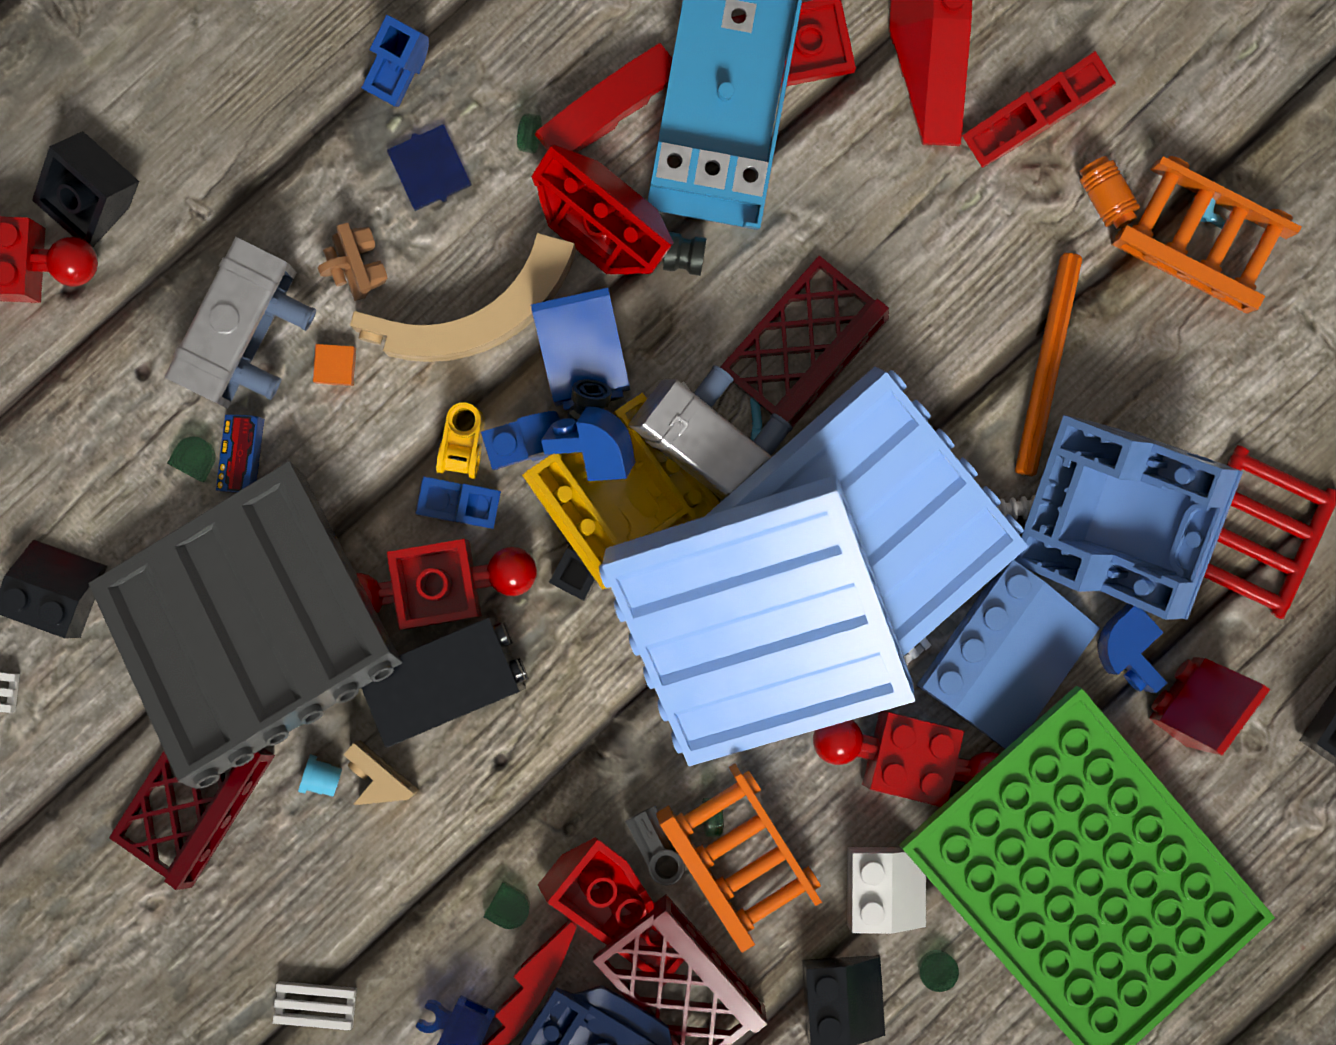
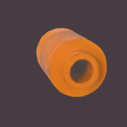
(1109, 192)

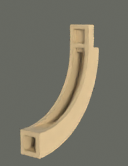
(485, 328)

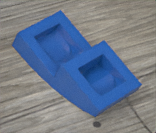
(457, 502)

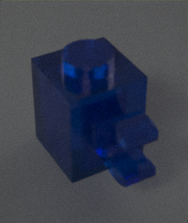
(462, 1026)

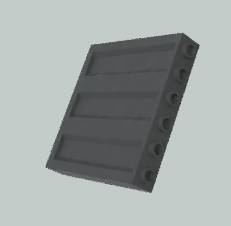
(243, 626)

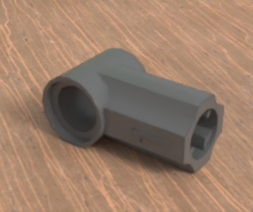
(654, 844)

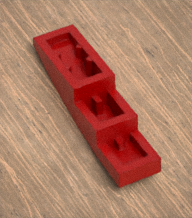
(608, 102)
(1039, 109)
(535, 979)

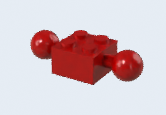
(25, 259)
(442, 584)
(903, 756)

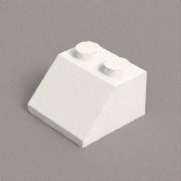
(884, 891)

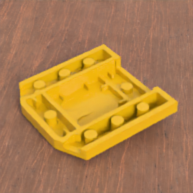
(617, 510)

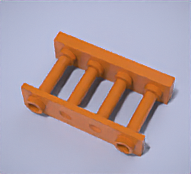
(1207, 273)
(700, 859)

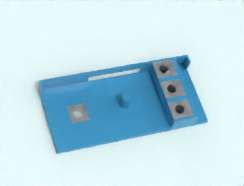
(723, 109)

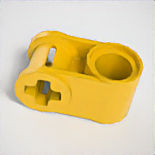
(461, 443)

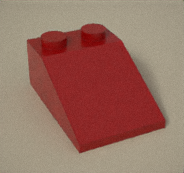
(1207, 705)

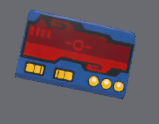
(239, 452)

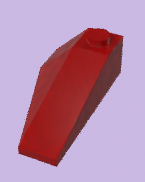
(933, 59)
(604, 898)

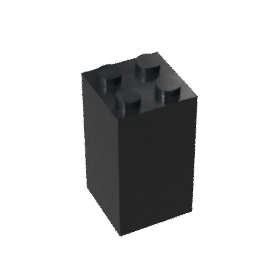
(445, 681)

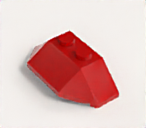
(600, 213)

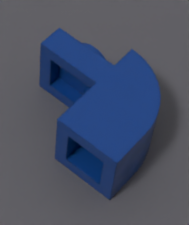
(399, 56)
(599, 437)
(518, 440)
(1121, 648)

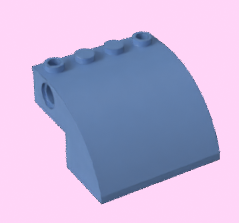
(1127, 517)

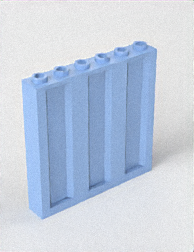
(914, 504)
(759, 622)

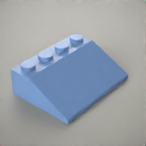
(1008, 654)

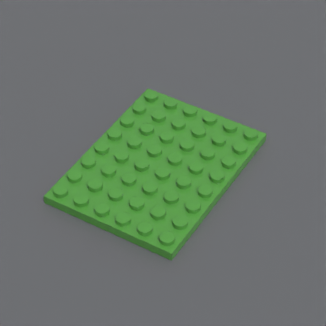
(1087, 877)

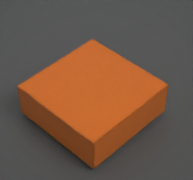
(334, 365)

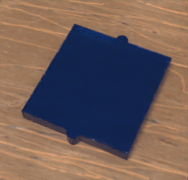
(429, 167)

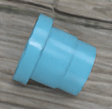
(319, 777)

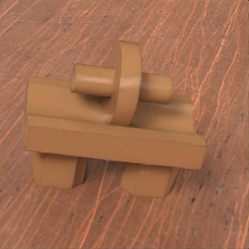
(349, 245)

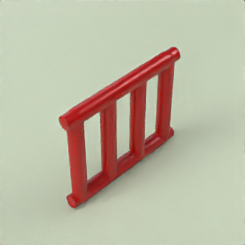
(1310, 534)

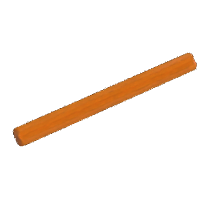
(1048, 364)

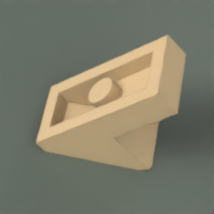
(387, 783)

